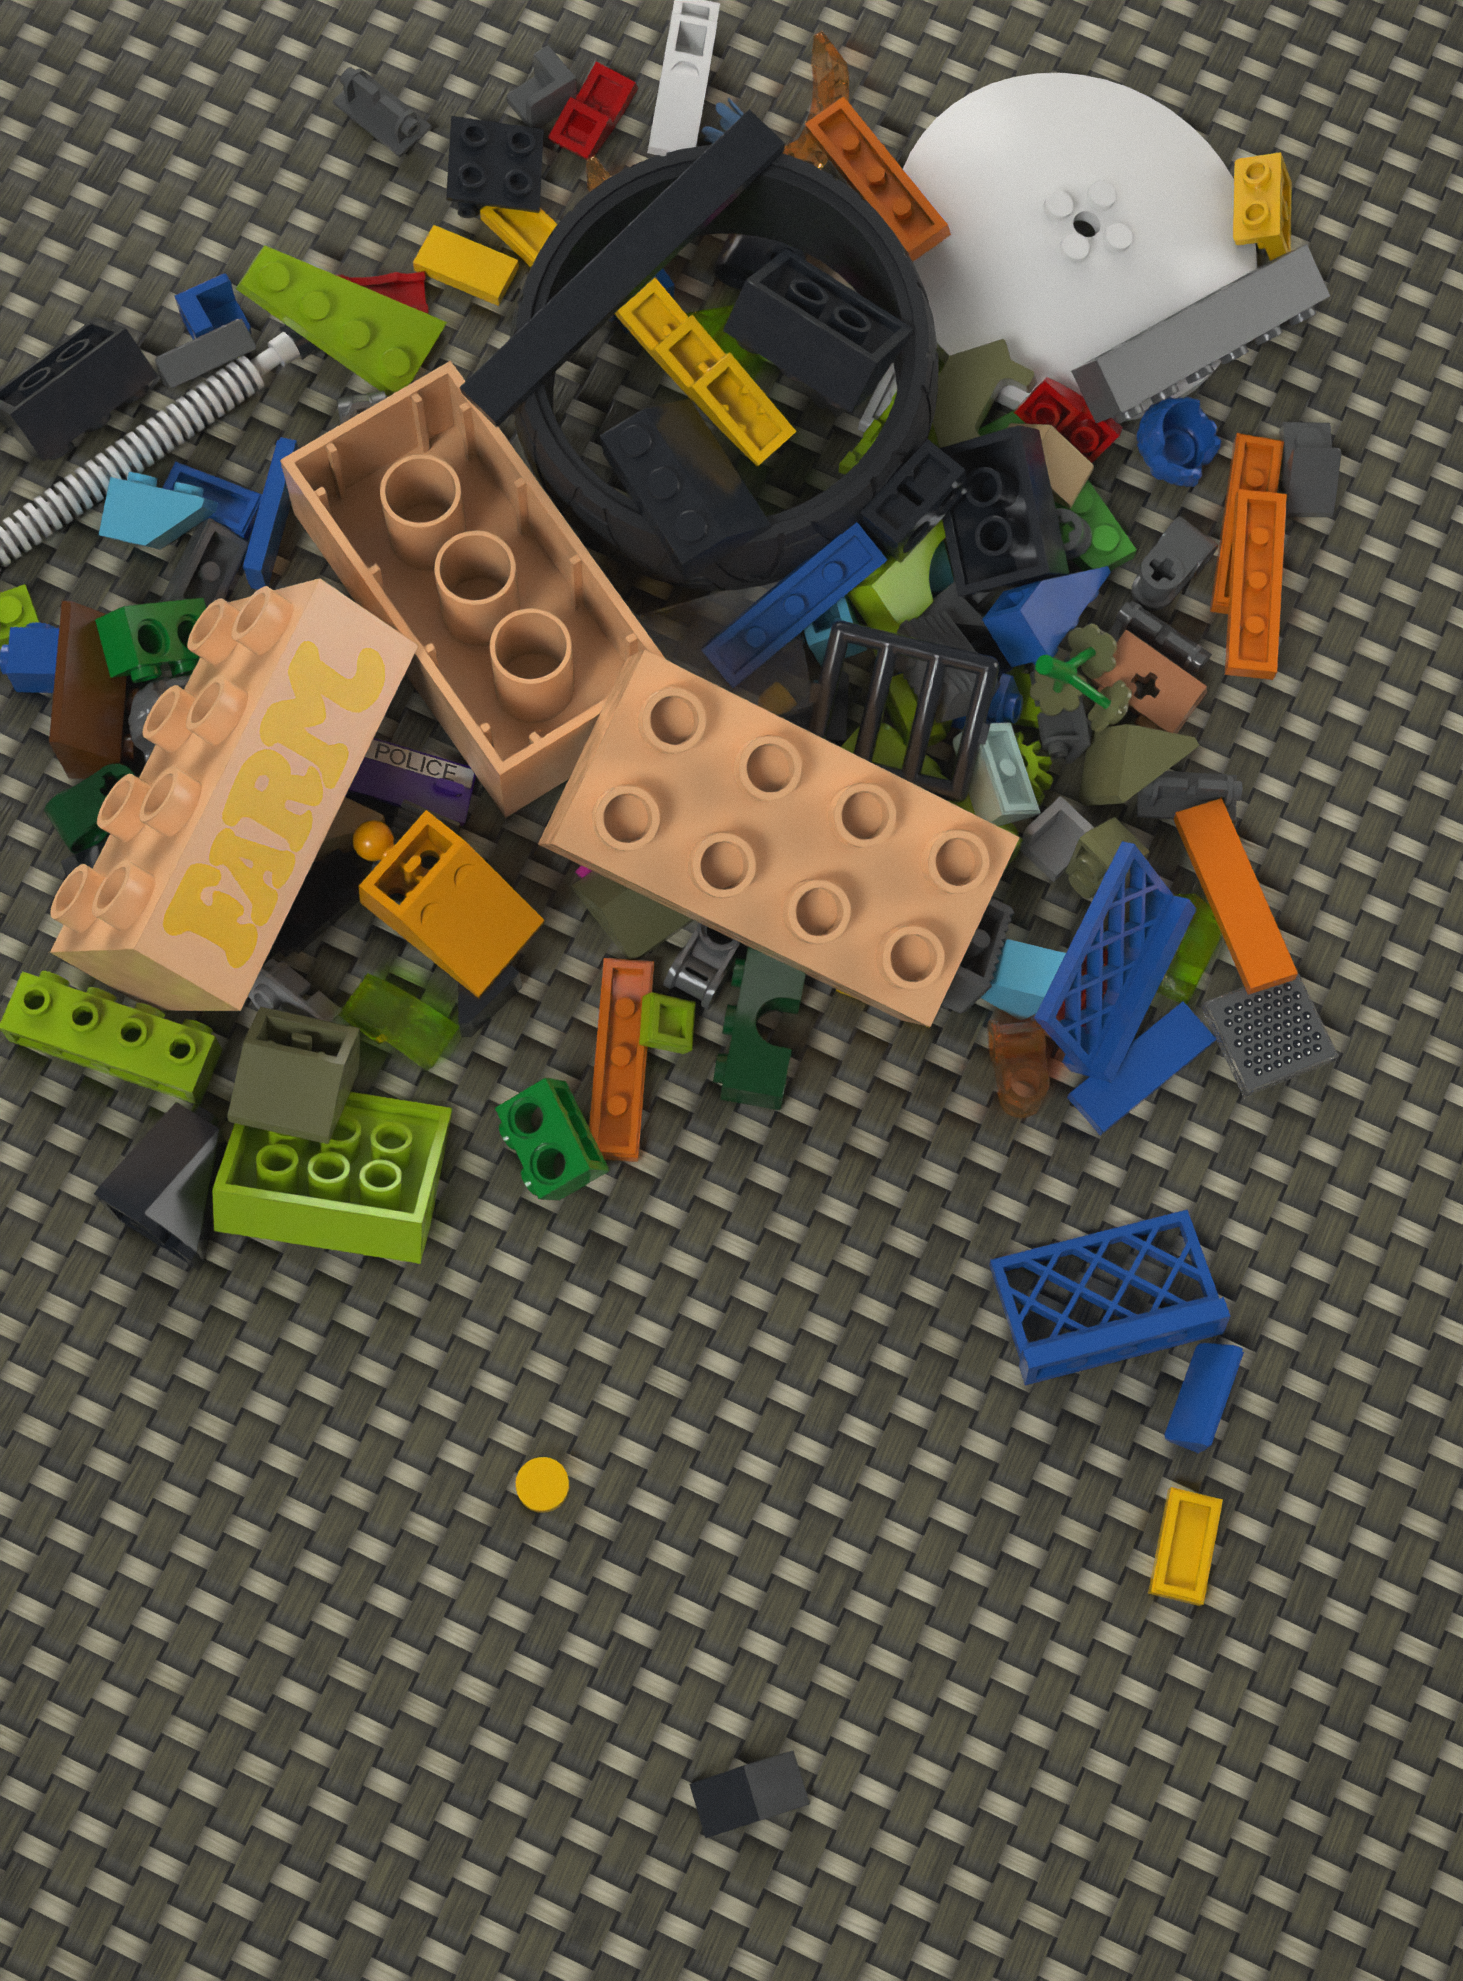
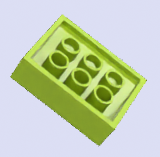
(356, 1195)

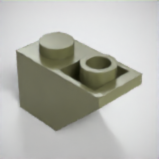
(1094, 855)

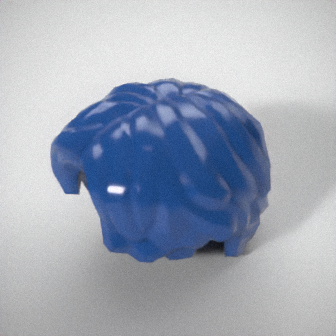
(1177, 440)

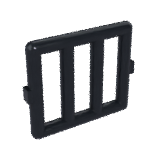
(938, 659)

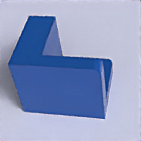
(209, 306)

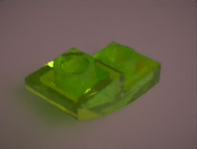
(400, 1019)

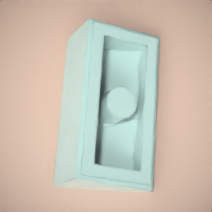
(1000, 780)

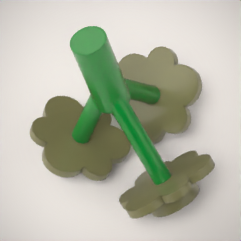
(1060, 685)

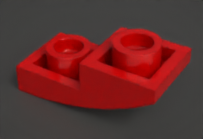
(1069, 414)

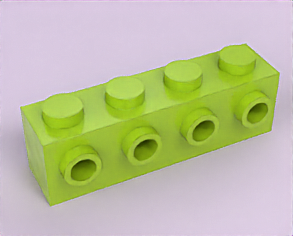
(111, 1036)

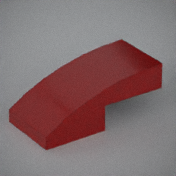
(594, 112)

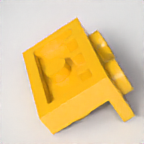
(1263, 203)

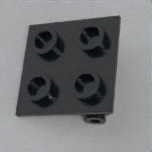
(493, 166)

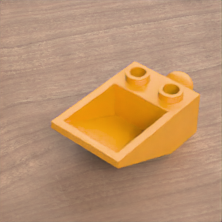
(452, 913)

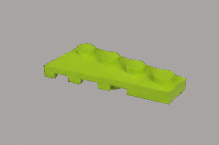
(350, 323)

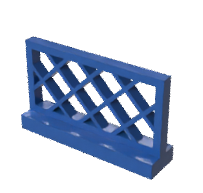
(1136, 965)
(1121, 1338)

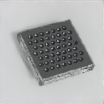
(1269, 1034)

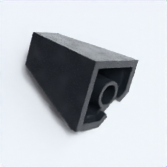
(169, 1183)

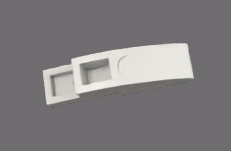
(684, 76)

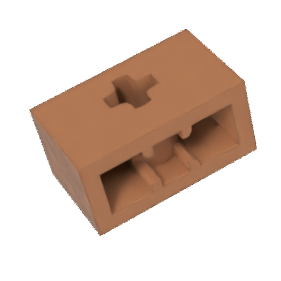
(1176, 689)

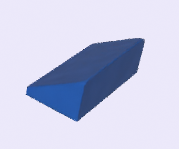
(1203, 1396)

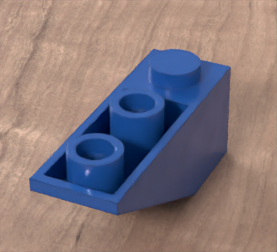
(1039, 615)

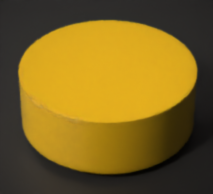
(542, 1484)

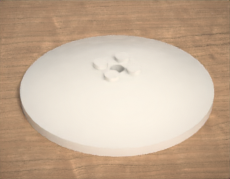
(1012, 178)

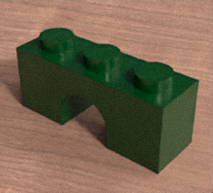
(754, 1069)

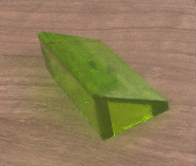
(1191, 953)

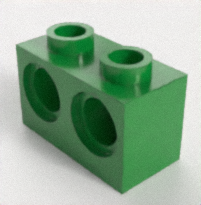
(150, 639)
(561, 1131)

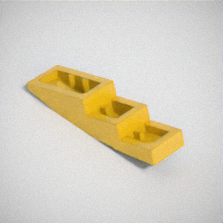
(705, 372)

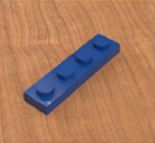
(793, 604)

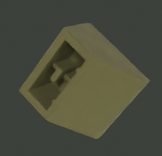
(294, 1075)

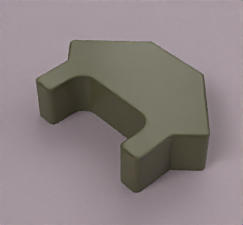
(970, 387)

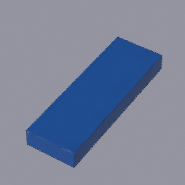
(269, 520)
(1145, 1068)

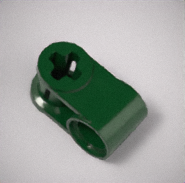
(77, 808)

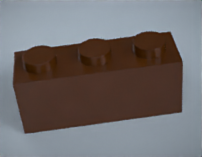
(88, 706)

